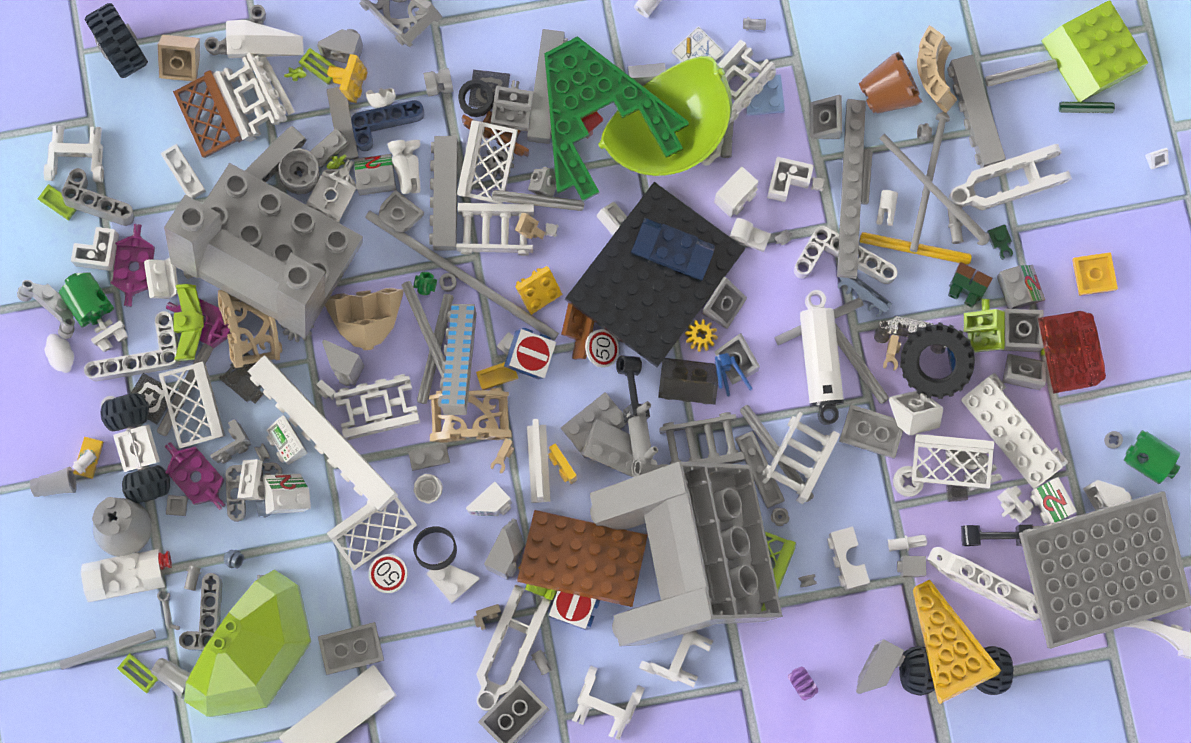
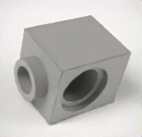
(912, 566)

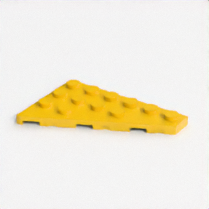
(952, 650)

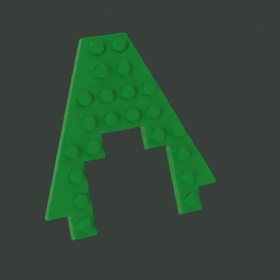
(583, 83)

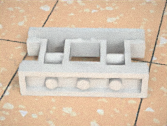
(751, 87)
(236, 101)
(380, 423)

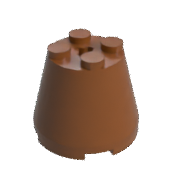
(890, 86)

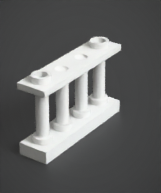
(486, 211)
(810, 473)

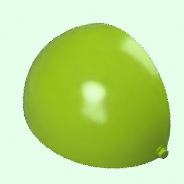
(697, 93)

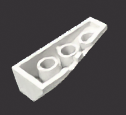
(260, 40)

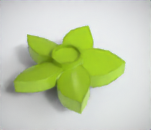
(295, 73)
(336, 162)

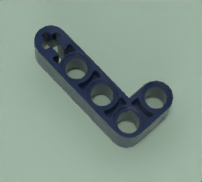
(388, 121)

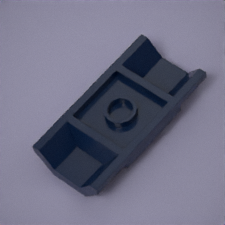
(673, 249)

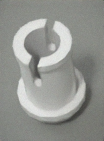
(84, 461)

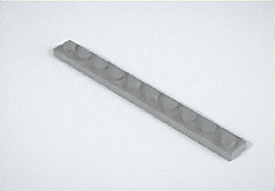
(851, 189)

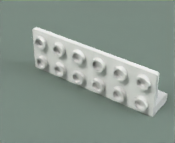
(1012, 432)
(343, 710)

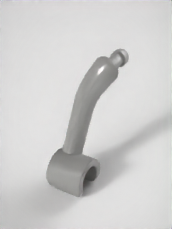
(167, 614)

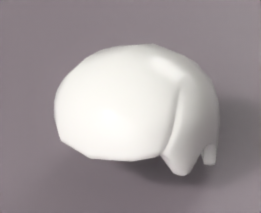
(381, 99)
(428, 488)

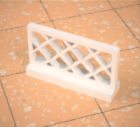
(471, 159)
(208, 399)
(958, 445)
(538, 463)
(358, 518)

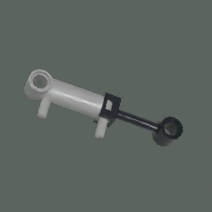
(636, 417)
(972, 535)

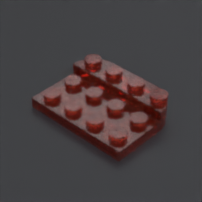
(1072, 351)

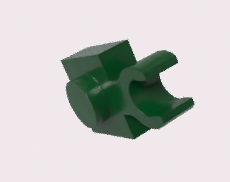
(999, 239)

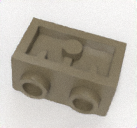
(488, 613)

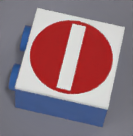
(530, 353)
(573, 609)

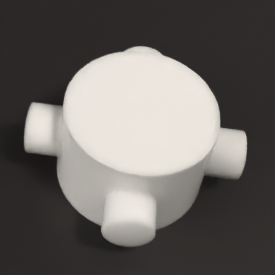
(817, 184)
(551, 229)

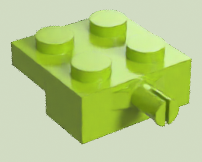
(985, 328)

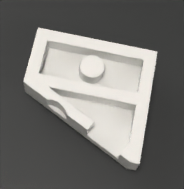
(452, 581)

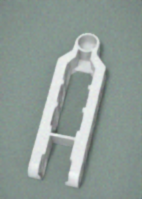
(965, 194)
(1012, 598)
(490, 691)

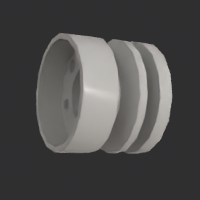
(295, 161)

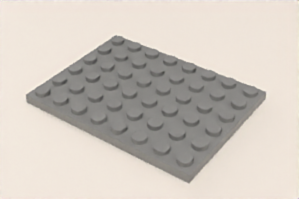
(1105, 569)

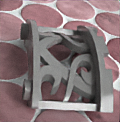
(423, 18)

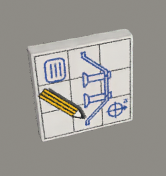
(697, 45)

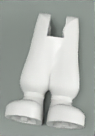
(406, 164)

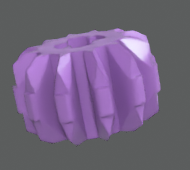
(803, 683)

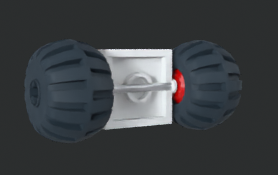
(135, 447)
(918, 680)

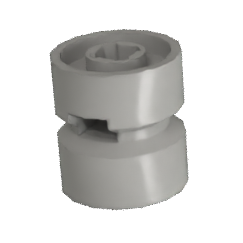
(438, 82)

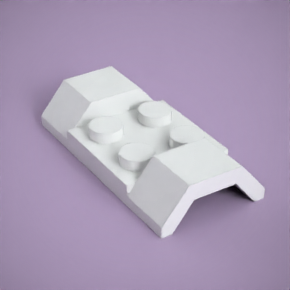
(122, 575)

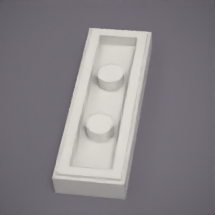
(183, 172)

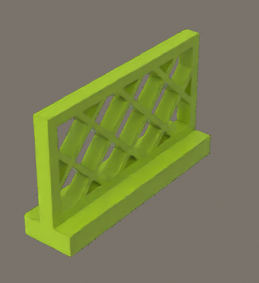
(783, 560)

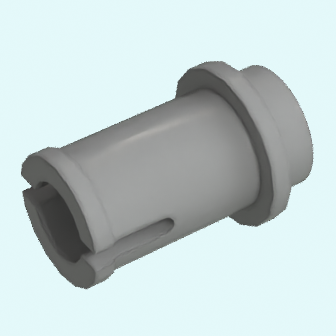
(754, 24)
(192, 578)
(541, 662)

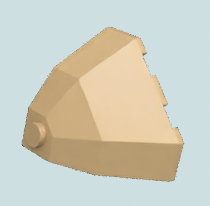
(365, 317)

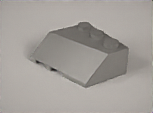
(506, 551)
(879, 666)

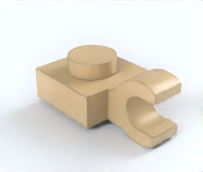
(528, 227)
(892, 348)
(505, 451)

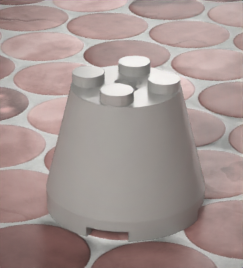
(127, 531)

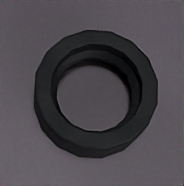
(471, 84)

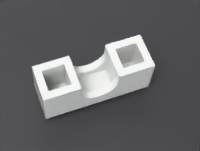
(851, 575)

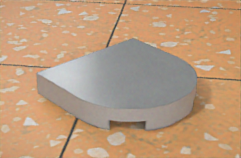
(399, 213)

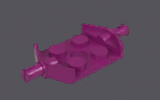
(128, 251)
(214, 328)
(182, 467)

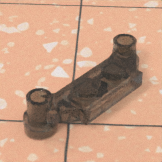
(902, 327)

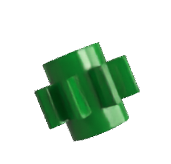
(425, 283)

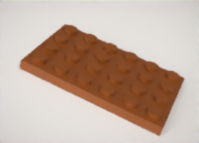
(582, 558)

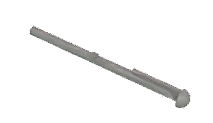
(942, 117)
(960, 214)

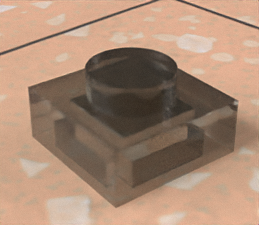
(956, 493)

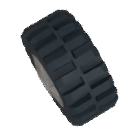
(116, 40)

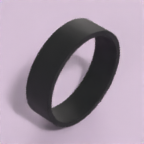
(435, 529)

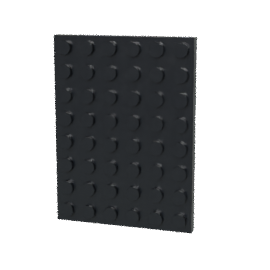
(643, 300)

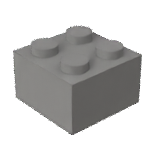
(1023, 330)

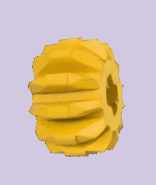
(698, 341)

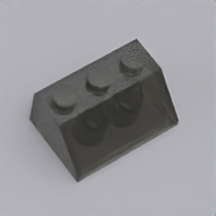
(688, 381)

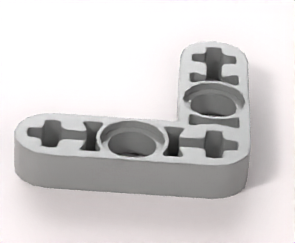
(232, 483)

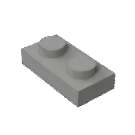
(329, 147)
(429, 457)

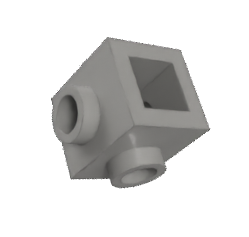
(543, 182)

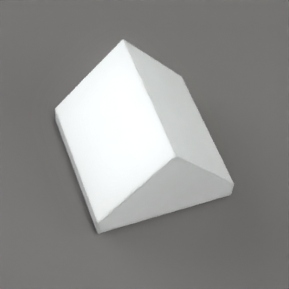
(1157, 158)

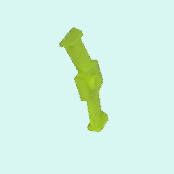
(188, 322)

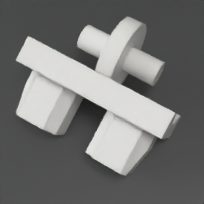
(116, 329)
(1013, 505)

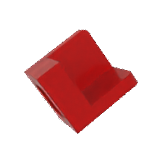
(591, 122)

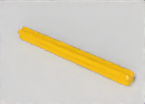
(924, 250)

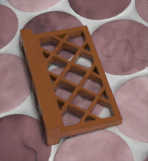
(219, 104)

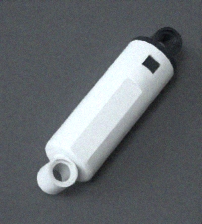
(821, 357)

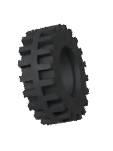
(940, 335)

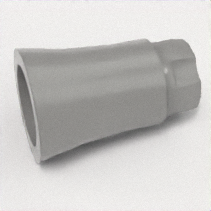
(54, 483)
(171, 676)

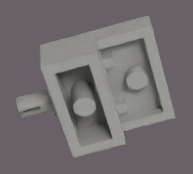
(512, 107)

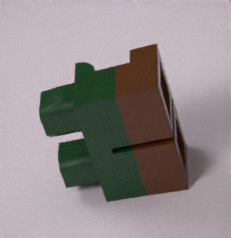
(960, 284)

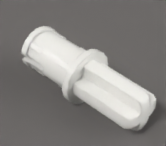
(907, 543)

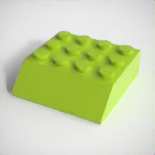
(1094, 51)

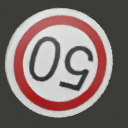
(602, 348)
(388, 573)

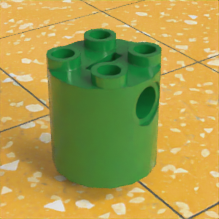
(85, 298)
(1152, 457)

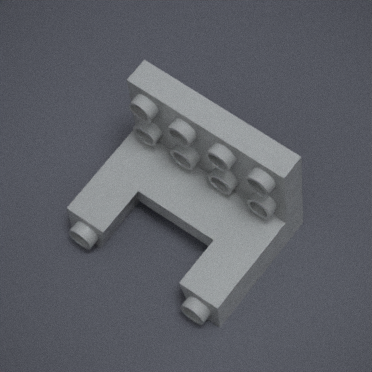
(262, 248)
(703, 547)

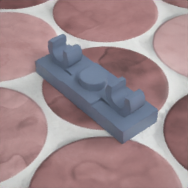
(867, 293)

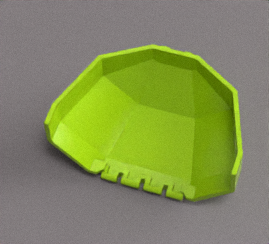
(251, 650)

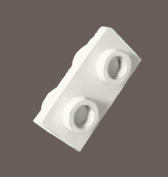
(161, 279)

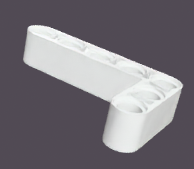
(827, 245)
(141, 358)

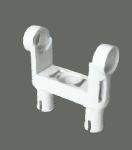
(90, 150)
(675, 671)
(588, 702)

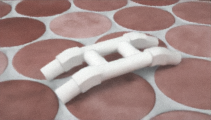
(276, 84)

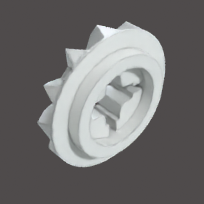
(898, 482)

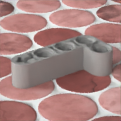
(99, 201)
(205, 612)

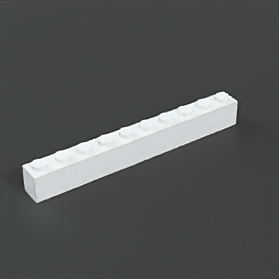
(323, 433)

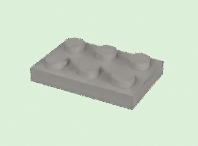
(580, 425)
(871, 431)
(350, 648)

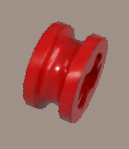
(165, 560)

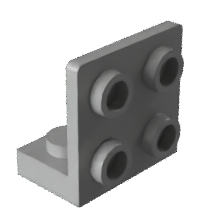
(239, 446)

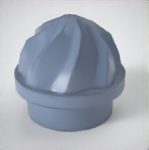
(261, 509)
(233, 559)

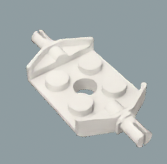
(339, 182)

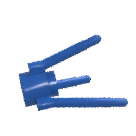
(723, 363)

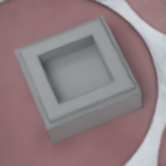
(176, 505)

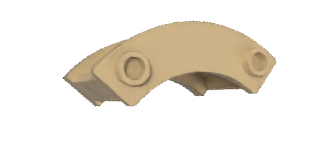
(931, 68)
(237, 347)
(490, 432)

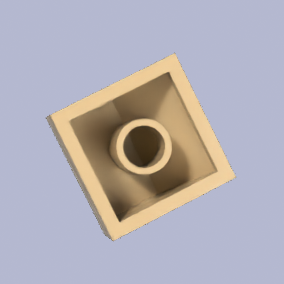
(178, 57)

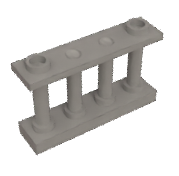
(732, 455)

